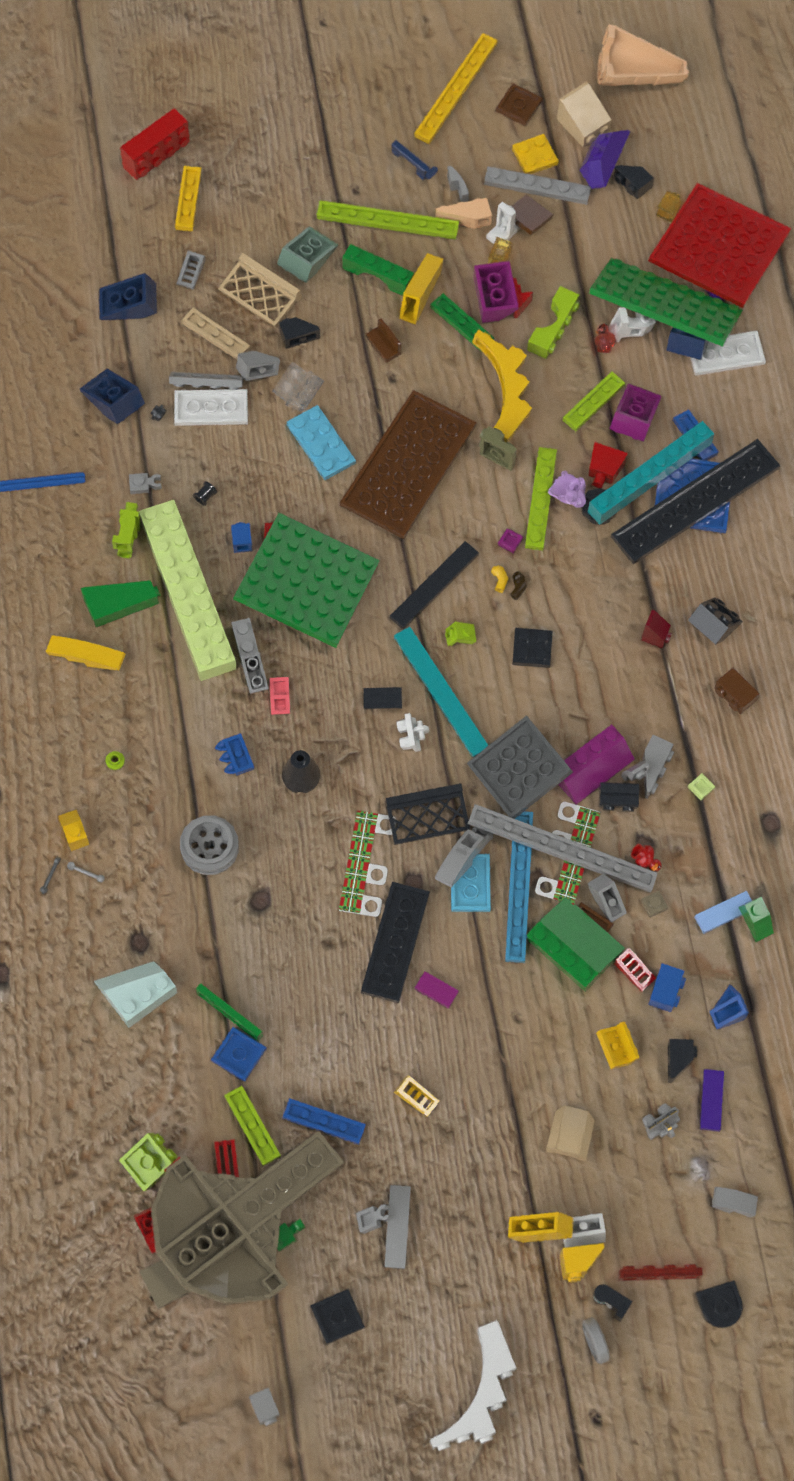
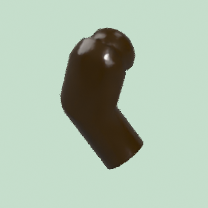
(520, 585)

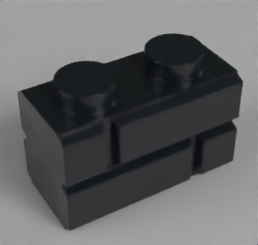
(618, 796)

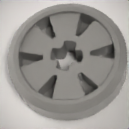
(595, 1340)

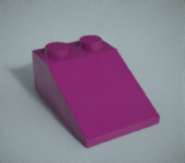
(635, 412)

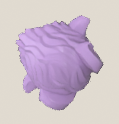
(569, 490)

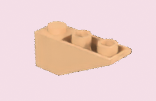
(469, 214)

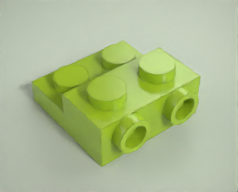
(148, 1160)

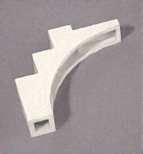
(476, 1420)

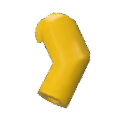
(502, 577)

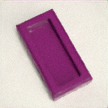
(436, 990)

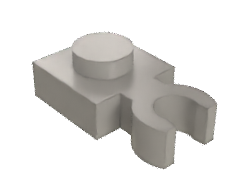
(141, 483)
(370, 1218)

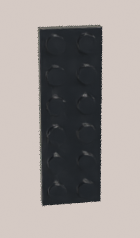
(395, 942)

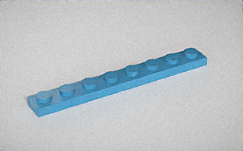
(518, 897)

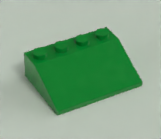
(575, 943)

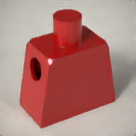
(605, 464)

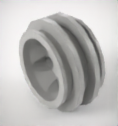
(213, 860)

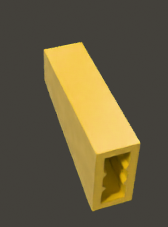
(420, 288)

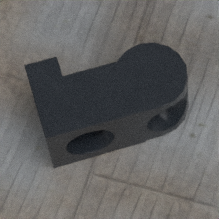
(612, 1299)

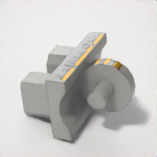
(662, 1125)

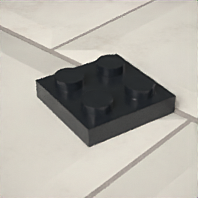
(532, 647)

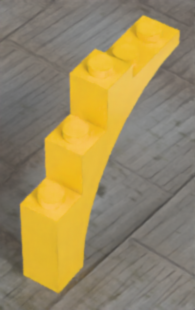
(513, 385)

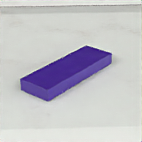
(711, 1100)

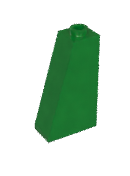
(119, 600)

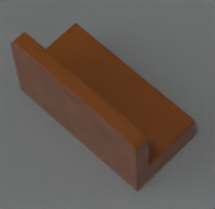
(384, 341)

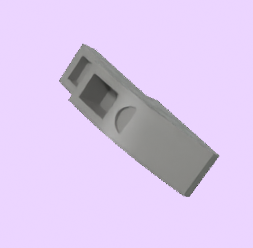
(249, 656)
(462, 855)

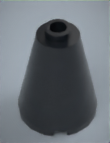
(301, 772)

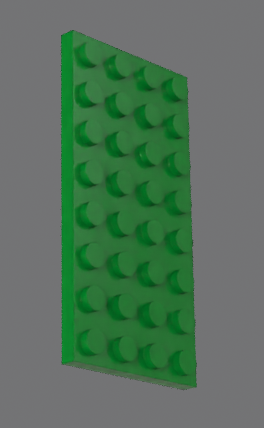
(666, 301)

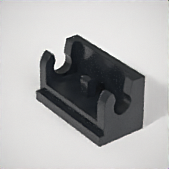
(382, 698)

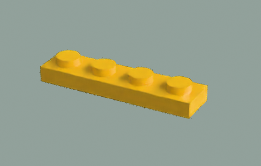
(188, 198)

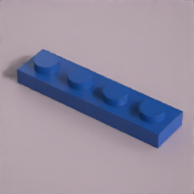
(324, 1121)

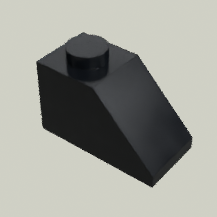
(297, 332)
(680, 1056)

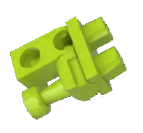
(129, 525)

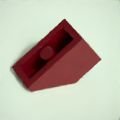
(656, 630)

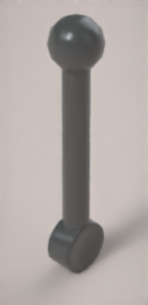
(44, 889)

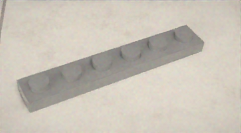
(537, 185)

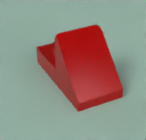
(523, 299)

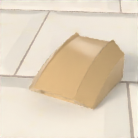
(571, 1132)

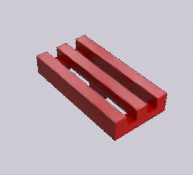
(225, 1143)

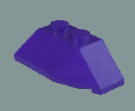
(603, 157)

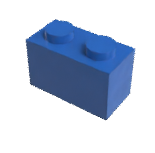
(666, 988)

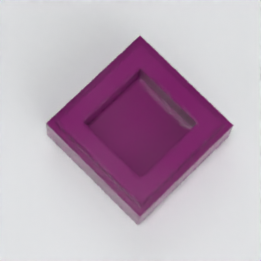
(510, 540)

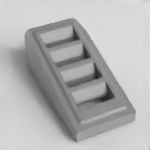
(195, 257)

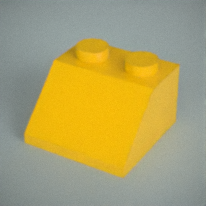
(578, 1260)

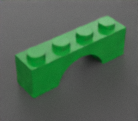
(361, 261)

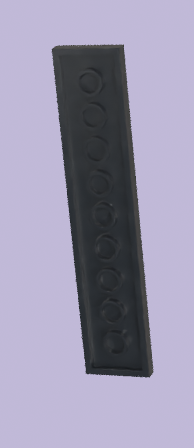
(695, 501)

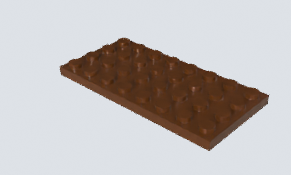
(408, 464)

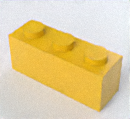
(540, 1227)

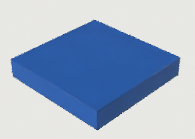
(238, 1054)

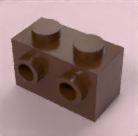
(736, 691)

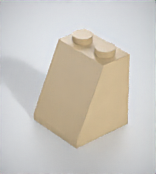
(583, 114)

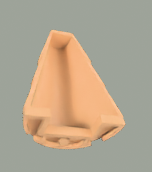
(636, 62)

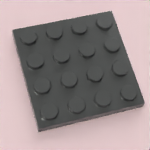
(519, 767)

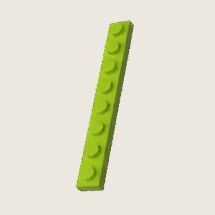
(387, 219)

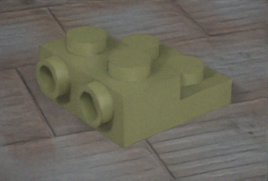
(495, 449)

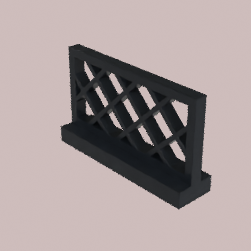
(425, 797)

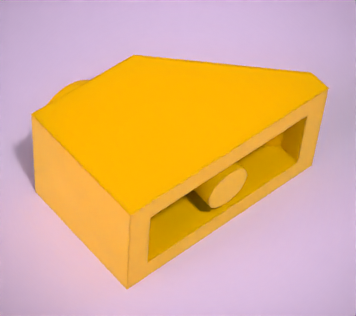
(73, 830)

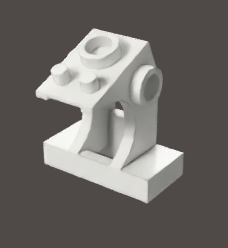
(630, 327)

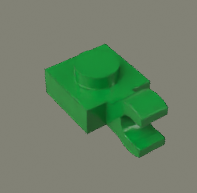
(286, 1234)

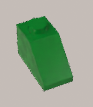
(757, 918)

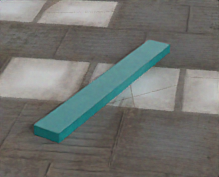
(441, 691)

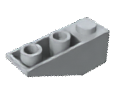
(656, 754)

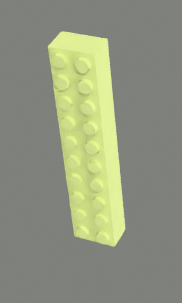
(187, 590)

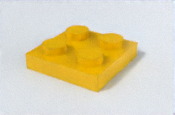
(535, 154)

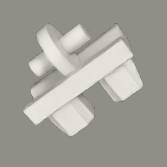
(415, 732)

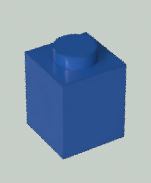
(241, 537)

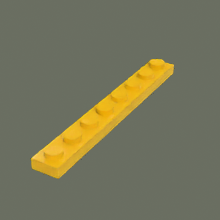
(455, 88)

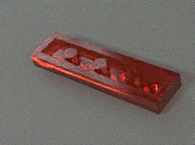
(669, 1272)

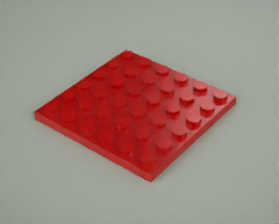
(719, 245)

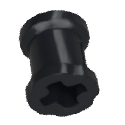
(205, 493)

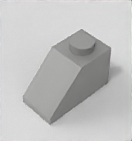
(257, 365)
(607, 897)
(264, 1407)

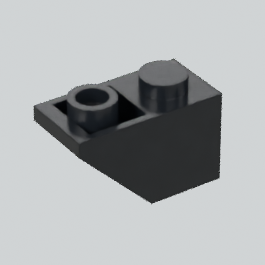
(634, 179)

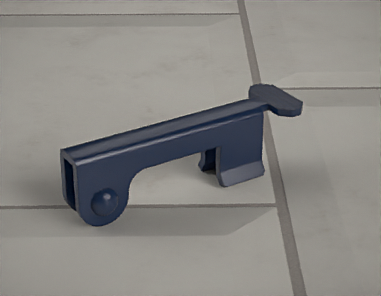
(421, 168)

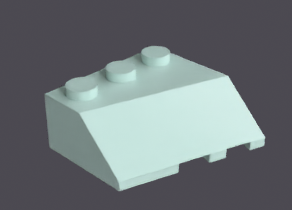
(137, 991)

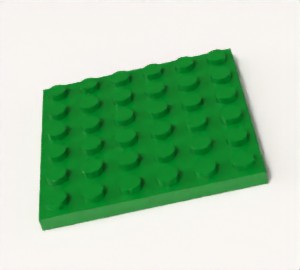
(306, 580)

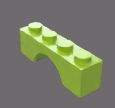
(543, 339)

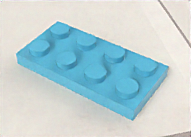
(321, 442)

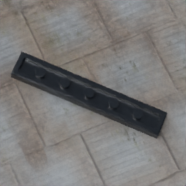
(434, 585)

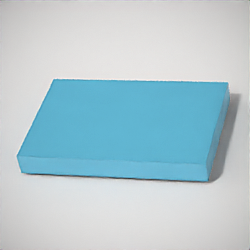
(472, 890)

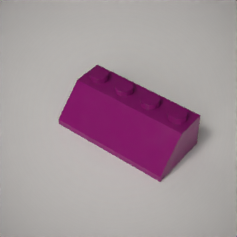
(596, 763)

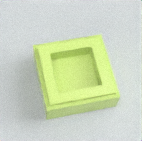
(701, 786)

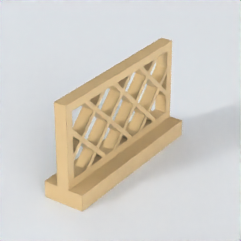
(269, 278)

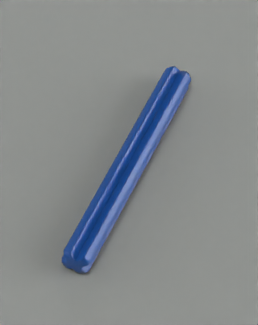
(42, 481)

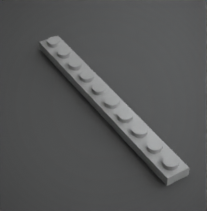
(562, 848)

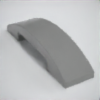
(397, 1227)

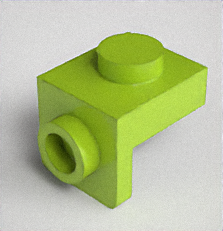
(460, 633)

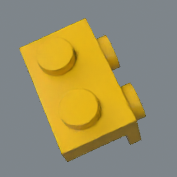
(618, 1045)

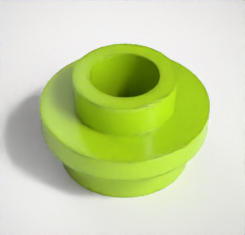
(115, 765)

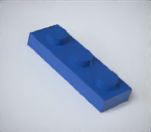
(685, 422)

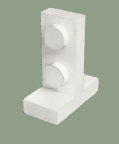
(505, 223)

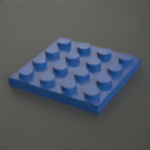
(681, 477)

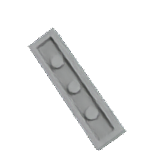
(199, 380)

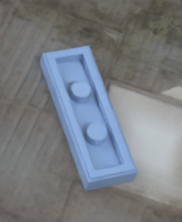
(721, 913)

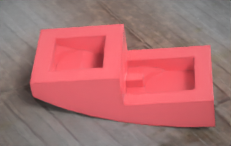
(279, 695)

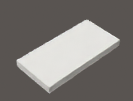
(738, 352)
(211, 407)

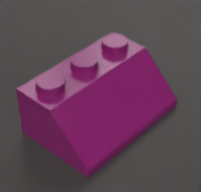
(495, 291)

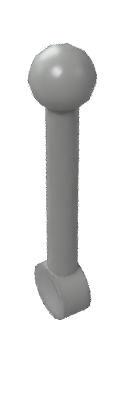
(71, 866)

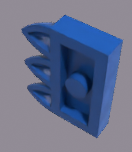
(236, 754)

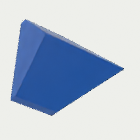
(729, 1009)

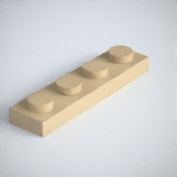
(215, 333)

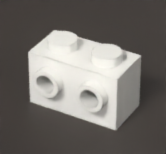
(587, 1231)

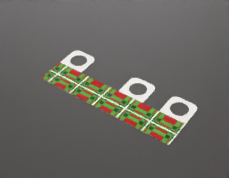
(358, 867)
(571, 874)

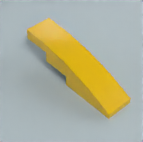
(85, 652)

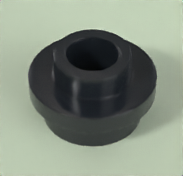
(158, 412)

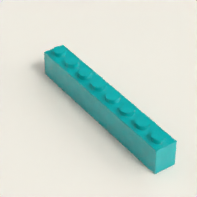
(650, 472)

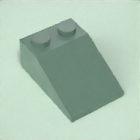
(306, 254)

